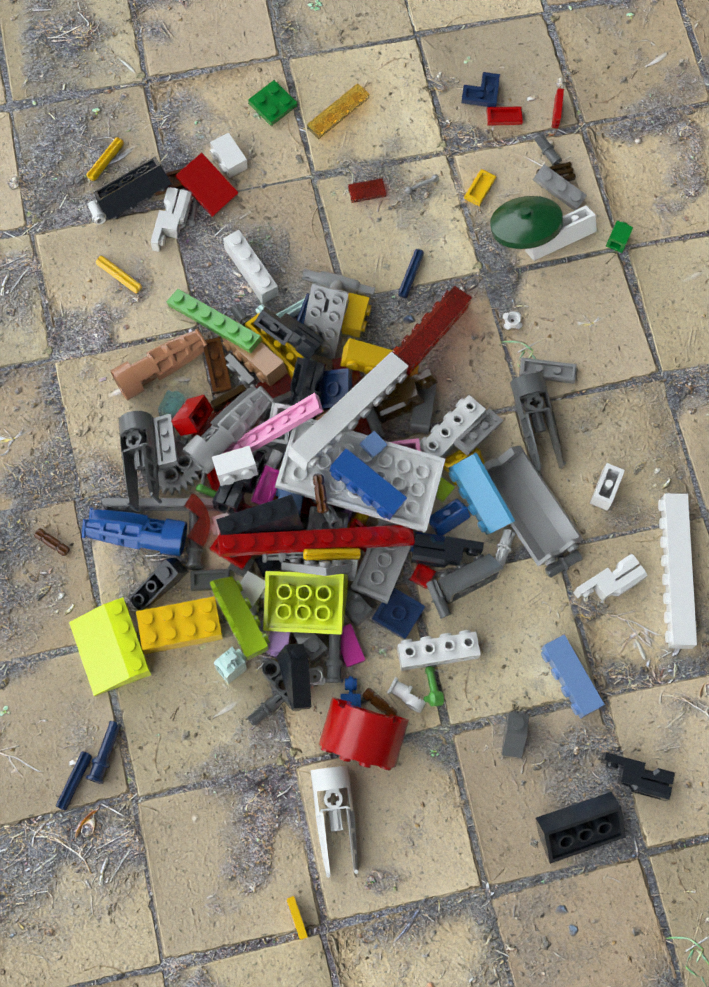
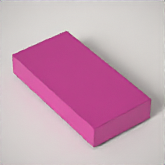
(265, 487)
(350, 647)

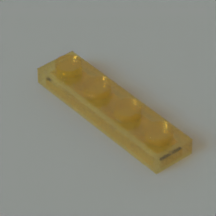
(338, 111)

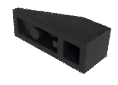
(296, 676)

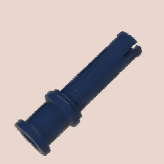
(101, 762)

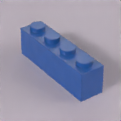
(367, 484)

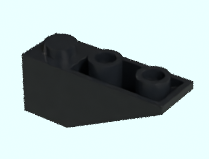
(158, 583)

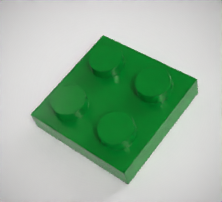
(272, 103)

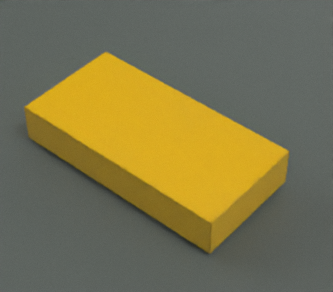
(480, 187)
(297, 918)

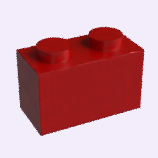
(192, 415)

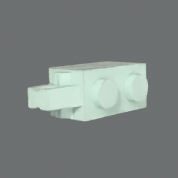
(231, 664)

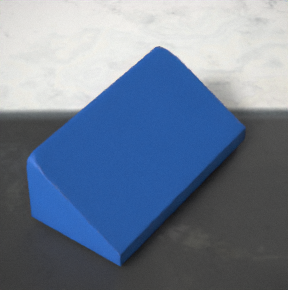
(449, 517)

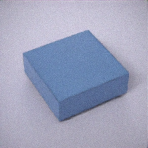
(373, 444)

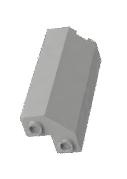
(537, 513)

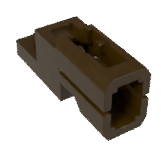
(405, 396)

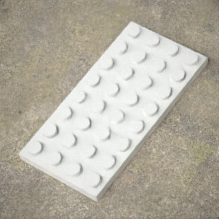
(406, 469)

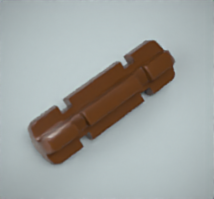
(320, 494)
(51, 542)
(379, 702)

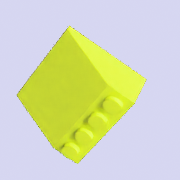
(304, 602)
(109, 647)

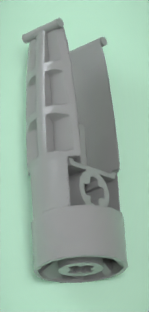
(228, 427)

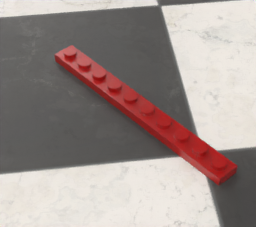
(314, 539)

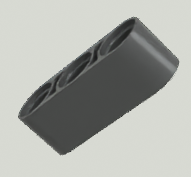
(422, 413)
(275, 679)

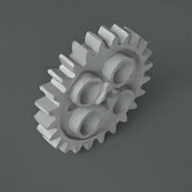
(190, 472)

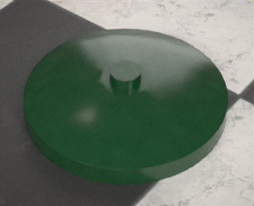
(526, 222)

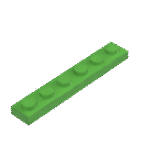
(214, 320)

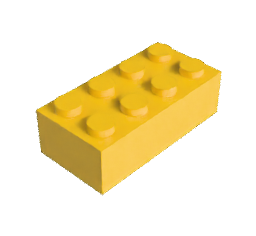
(179, 625)

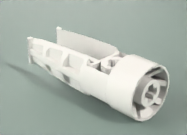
(331, 780)

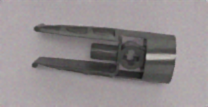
(530, 389)
(138, 453)

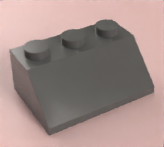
(469, 577)

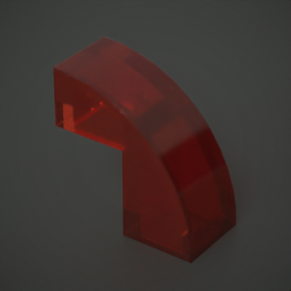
(202, 529)

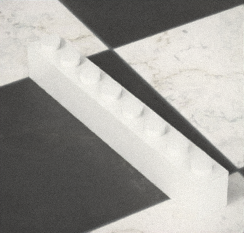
(348, 411)
(678, 571)

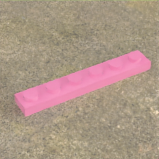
(279, 424)

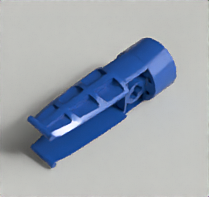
(136, 531)

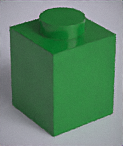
(619, 236)

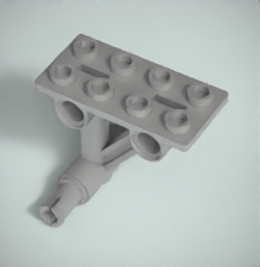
(328, 306)

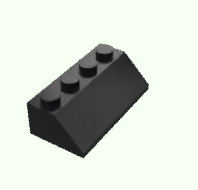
(132, 188)
(272, 516)
(581, 827)

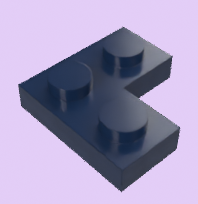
(484, 95)

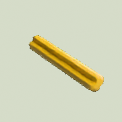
(105, 159)
(119, 274)
(332, 554)

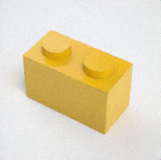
(354, 318)

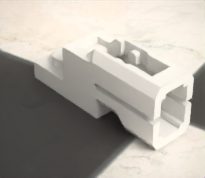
(173, 218)
(607, 582)

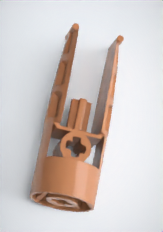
(158, 363)

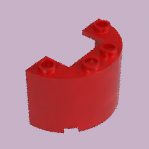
(363, 735)

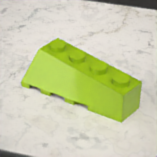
(239, 617)

